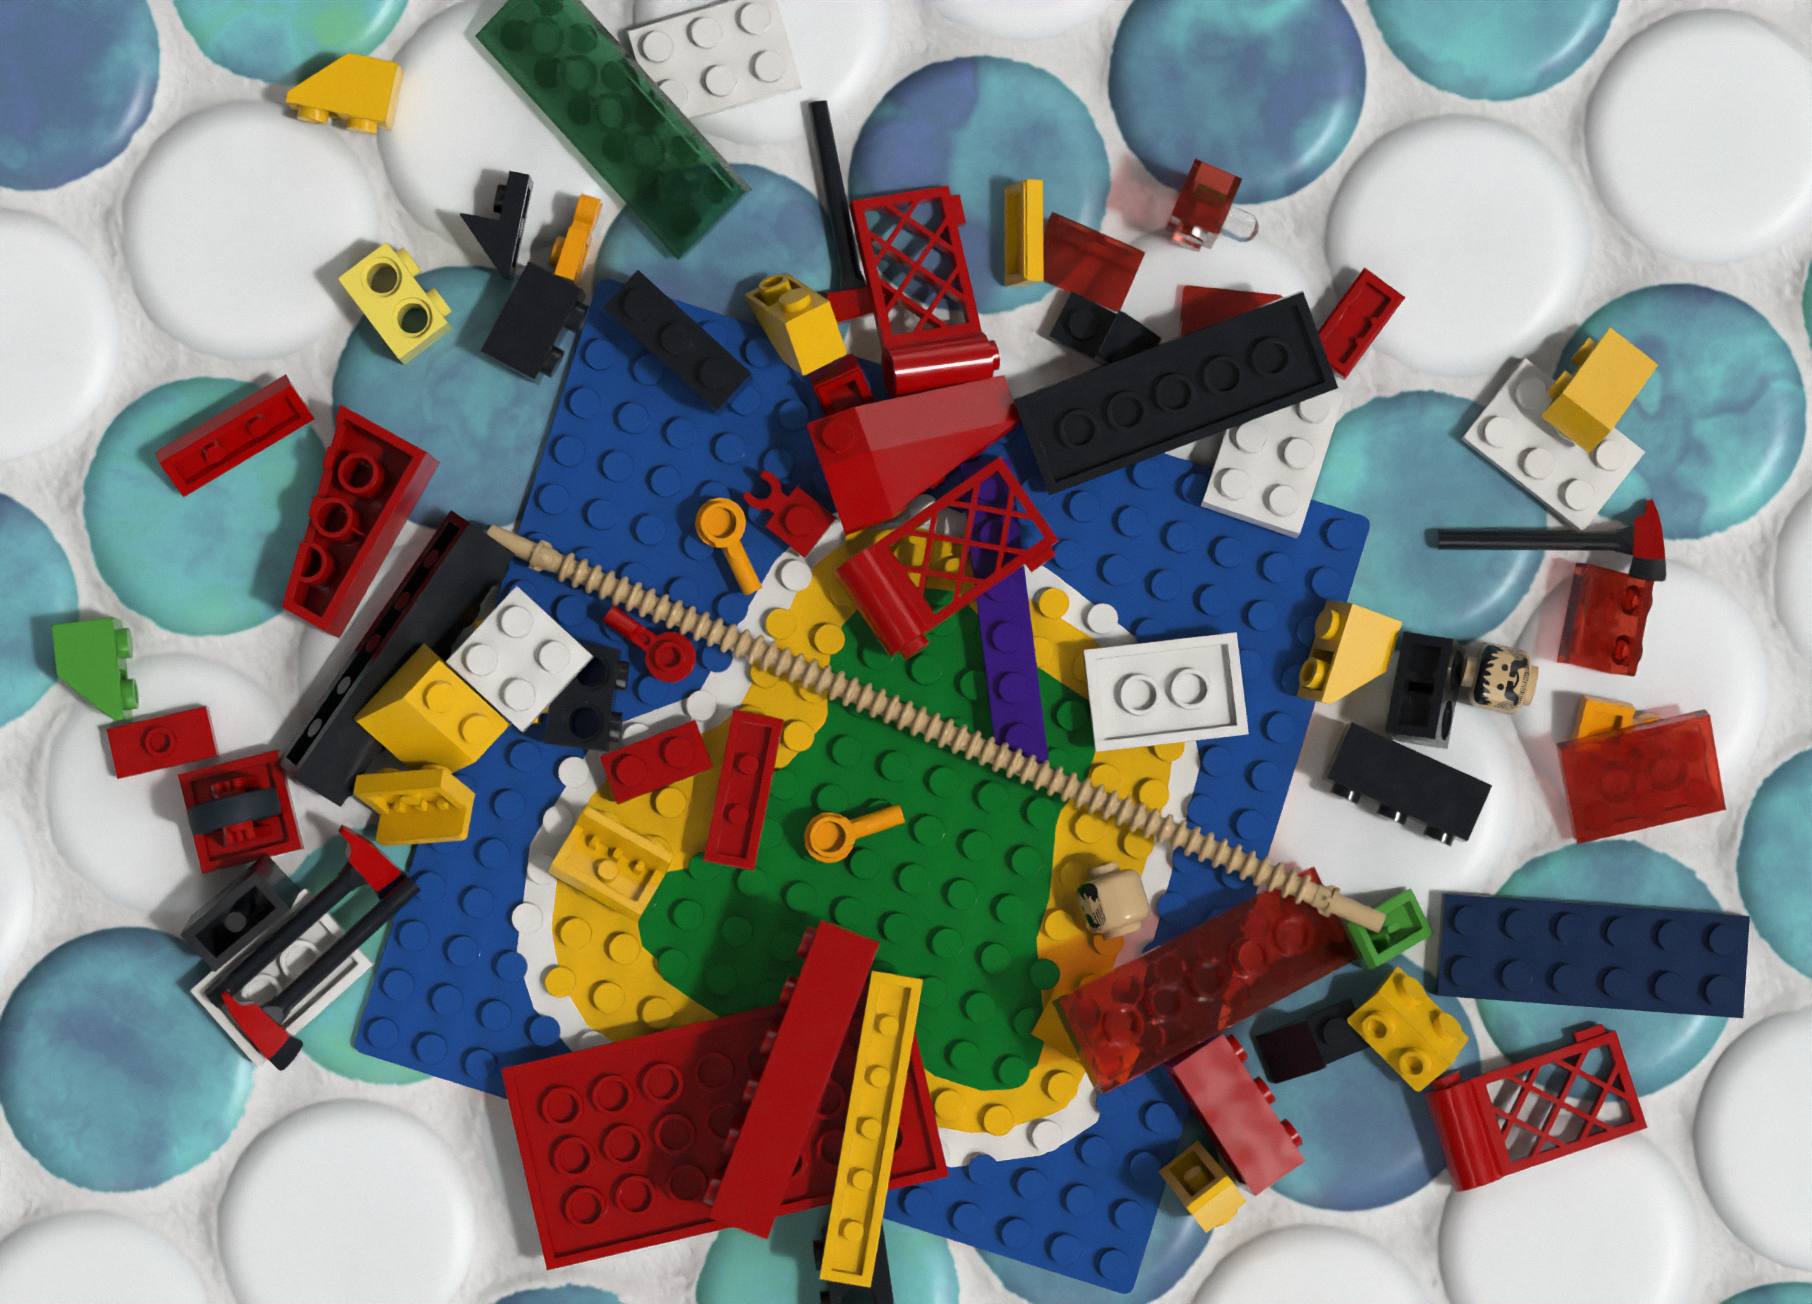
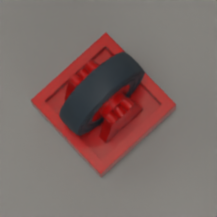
(240, 811)

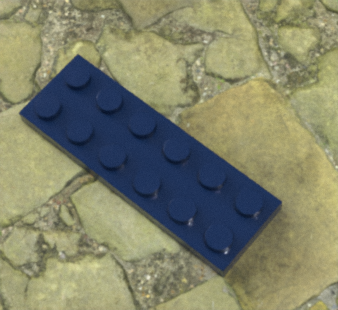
(1592, 956)

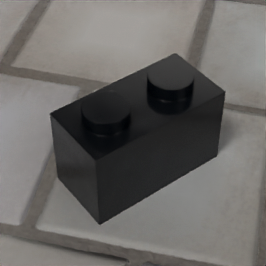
(535, 324)
(240, 912)

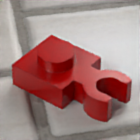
(796, 518)

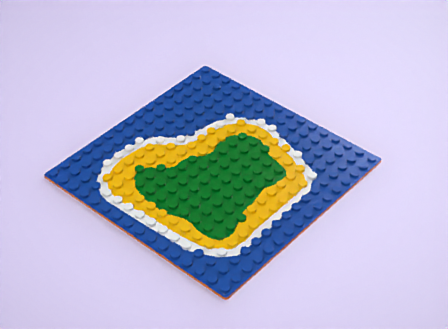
(979, 878)

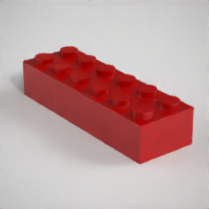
(793, 1080)

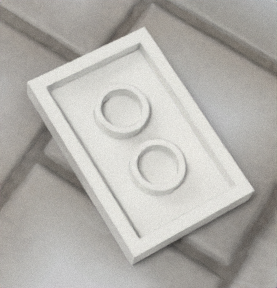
(718, 56)
(1542, 457)
(1273, 464)
(1165, 692)
(282, 972)

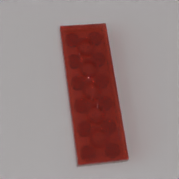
(1200, 984)

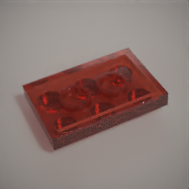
(1641, 776)

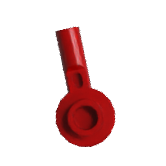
(668, 655)

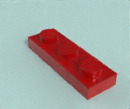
(234, 435)
(743, 790)

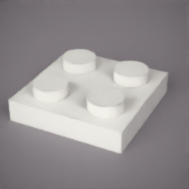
(519, 659)

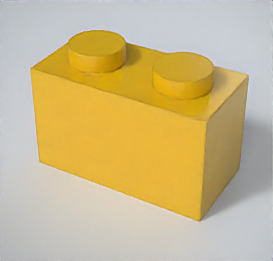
(1598, 390)

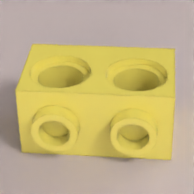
(388, 309)

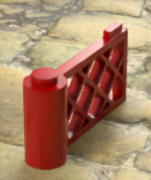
(933, 356)
(889, 596)
(1469, 1124)

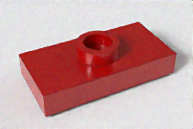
(1357, 321)
(163, 742)

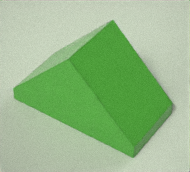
(1401, 929)

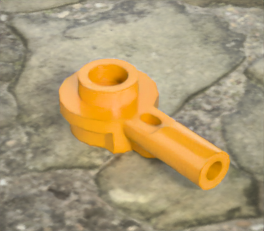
(722, 525)
(831, 836)

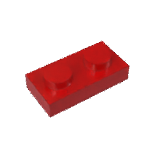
(656, 762)

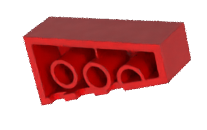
(354, 520)

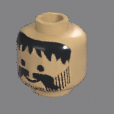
(1499, 678)
(1113, 901)

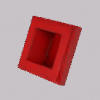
(840, 385)

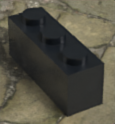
(678, 343)
(1406, 784)

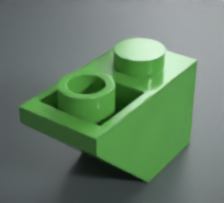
(93, 662)

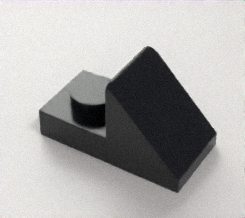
(503, 237)
(1099, 332)
(1310, 1042)

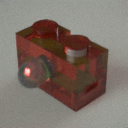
(1207, 210)

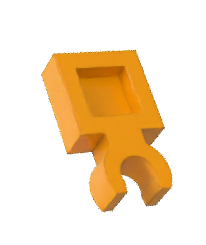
(571, 252)
(1604, 715)

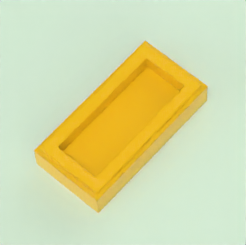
(1023, 233)

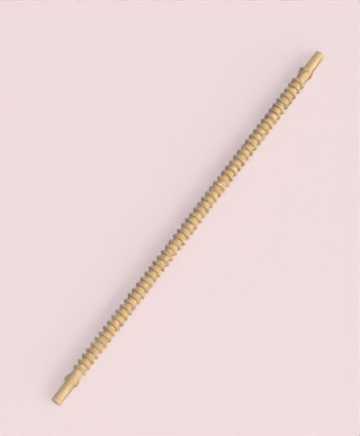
(1324, 898)

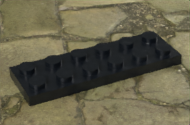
(1175, 393)

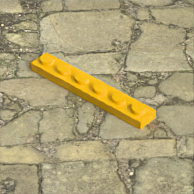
(871, 1129)

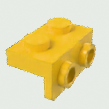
(417, 805)
(612, 862)
(1409, 1029)

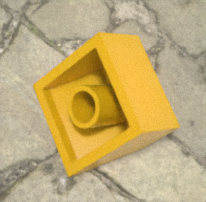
(431, 715)

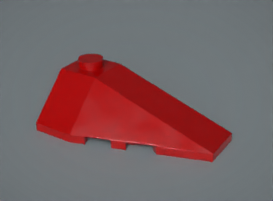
(899, 447)

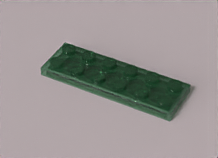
(616, 117)

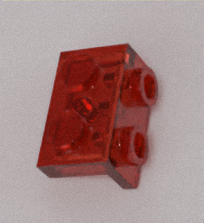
(1605, 621)

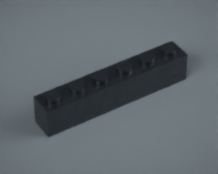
(428, 607)

